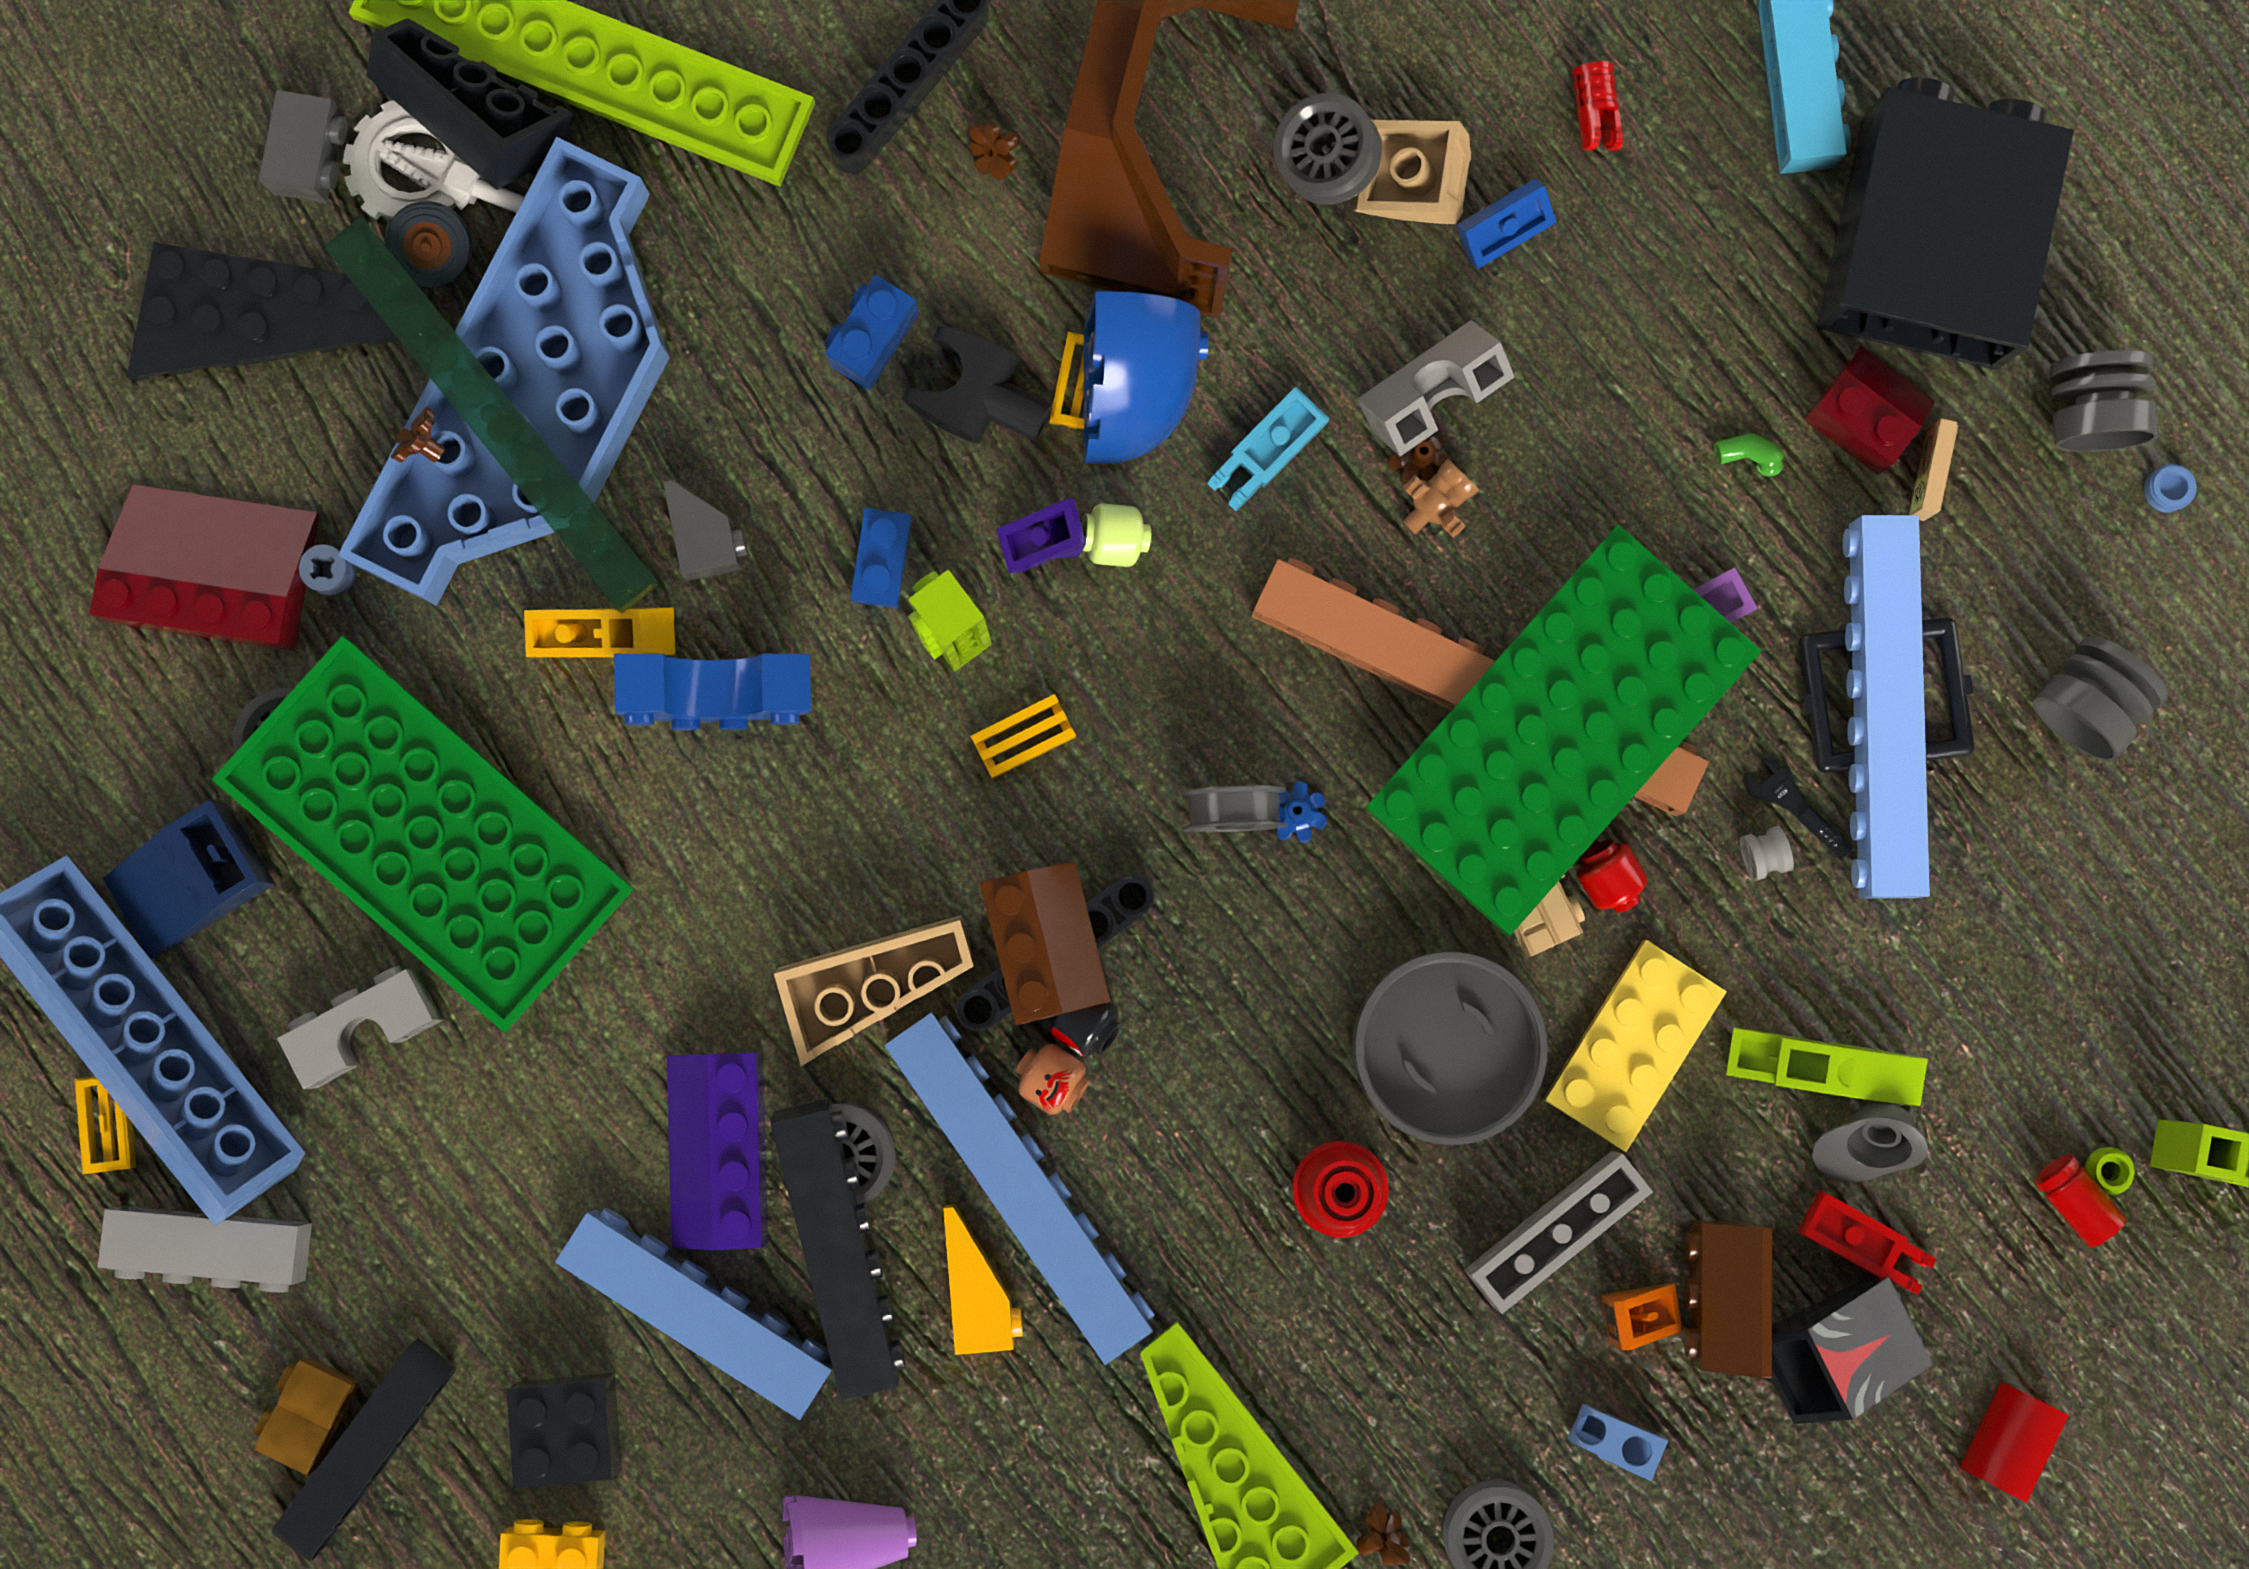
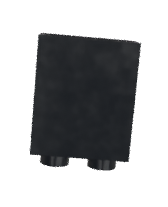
(1946, 225)

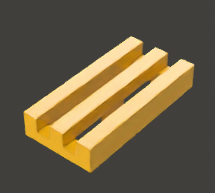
(1072, 420)
(1058, 718)
(124, 1127)

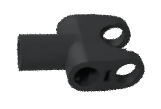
(981, 391)

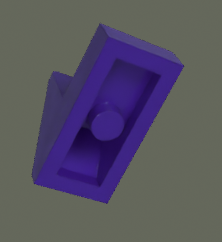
(1042, 537)

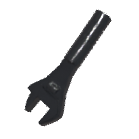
(1782, 792)

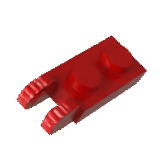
(1861, 1240)

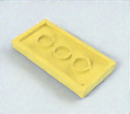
(1634, 1045)

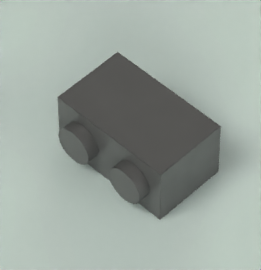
(303, 147)

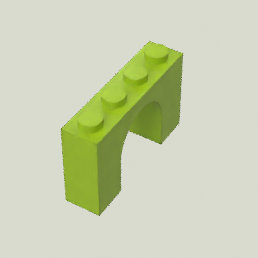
(2202, 1151)

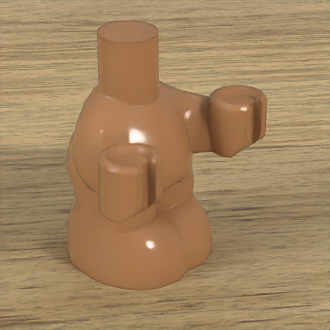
(1439, 499)

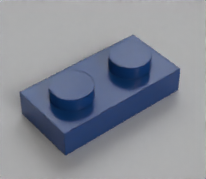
(1506, 223)
(881, 558)

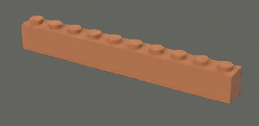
(1418, 657)

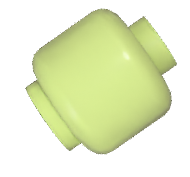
(1115, 535)

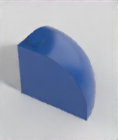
(1137, 372)

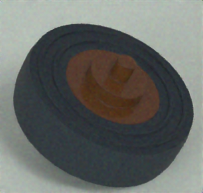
(429, 242)

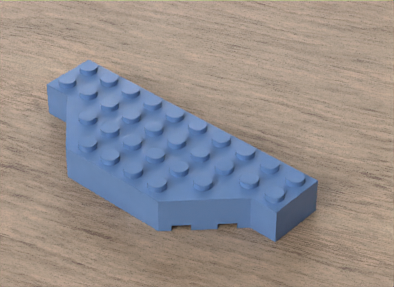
(569, 344)

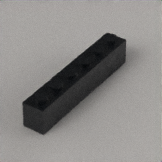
(836, 1248)

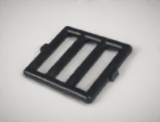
(1815, 701)

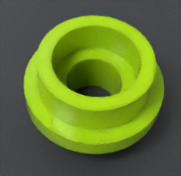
(2123, 1169)

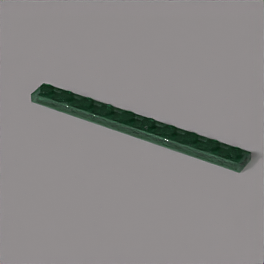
(491, 415)

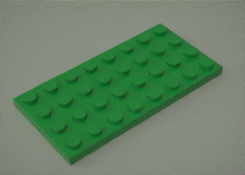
(1563, 730)
(423, 834)

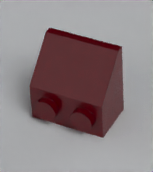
(1870, 411)

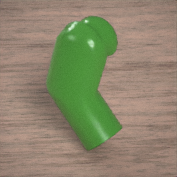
(1754, 447)

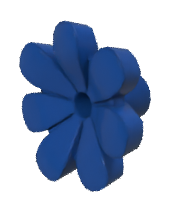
(1309, 817)

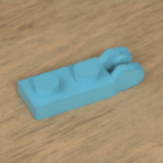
(1271, 445)

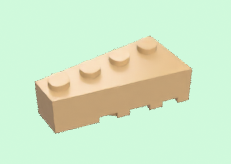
(861, 984)

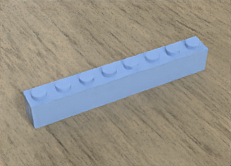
(1887, 707)

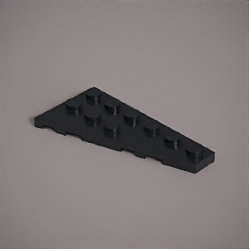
(243, 311)

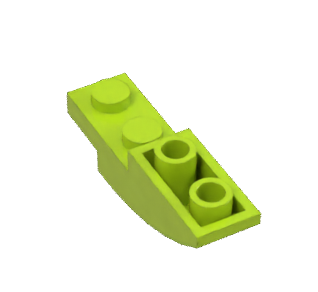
(1827, 1067)

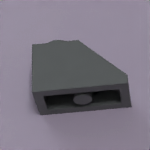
(703, 535)

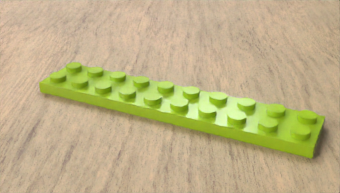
(620, 75)

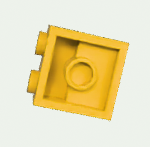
(536, 1547)

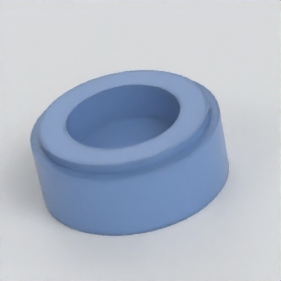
(2170, 488)

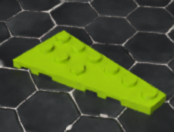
(1240, 1482)

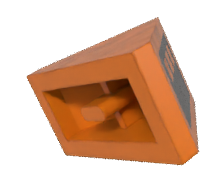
(1641, 1315)

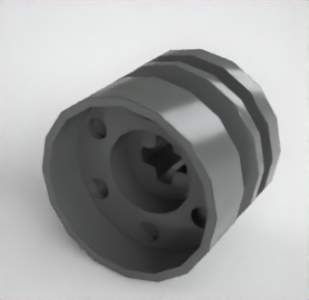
(2103, 396)
(2100, 698)

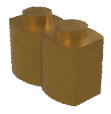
(306, 1414)

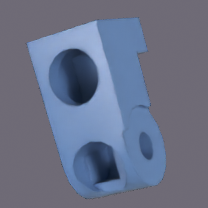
(1618, 1441)

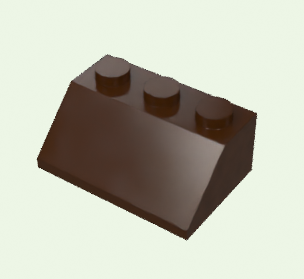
(1045, 942)
(1729, 1297)

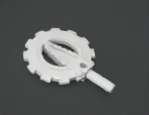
(442, 174)

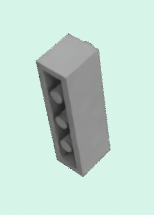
(1558, 1231)
(190, 1245)

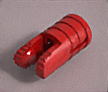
(1597, 105)

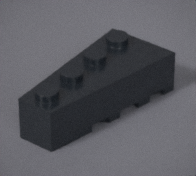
(463, 103)

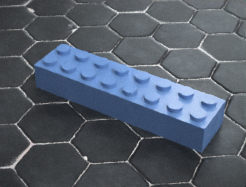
(142, 1041)

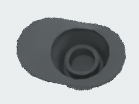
(1872, 1144)

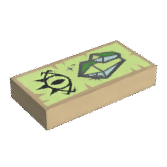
(1933, 469)

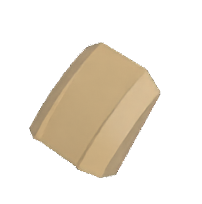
(1419, 172)

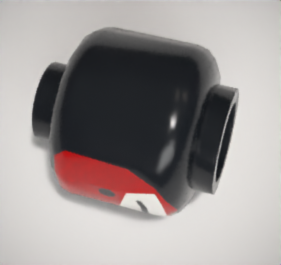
(1087, 1029)

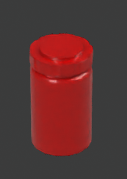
(2080, 1200)

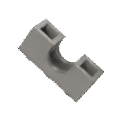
(1461, 364)
(321, 1044)

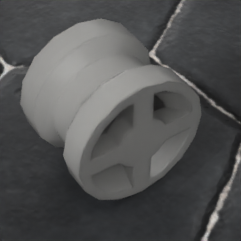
(1766, 853)

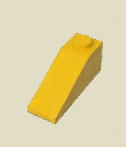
(599, 632)
(979, 1299)

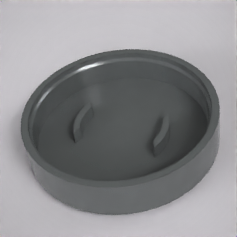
(1449, 1048)

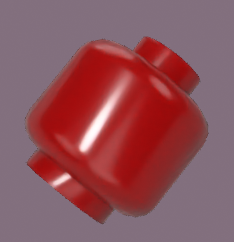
(1611, 876)

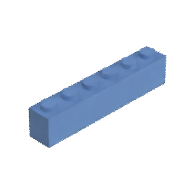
(696, 1312)

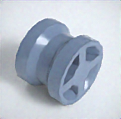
(335, 578)

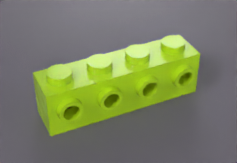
(947, 620)

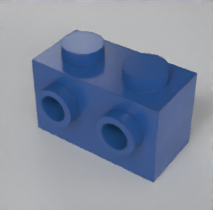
(871, 331)

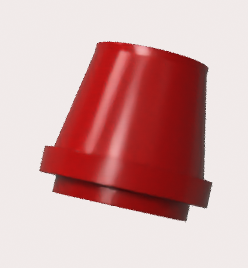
(1323, 1172)

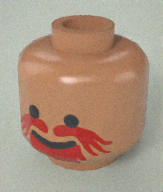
(1052, 1079)

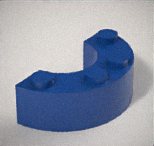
(712, 690)

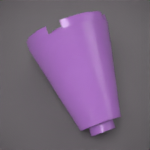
(844, 1534)

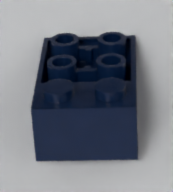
(188, 877)

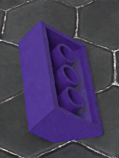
(717, 1151)

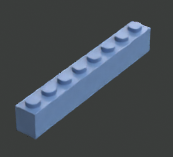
(1020, 1187)

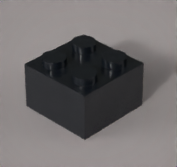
(564, 1430)

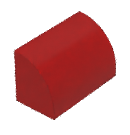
(2014, 1441)

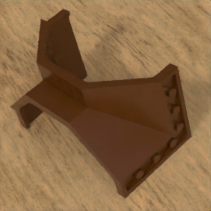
(1107, 204)

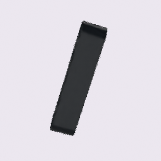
(904, 97)
(1118, 920)
(364, 1450)

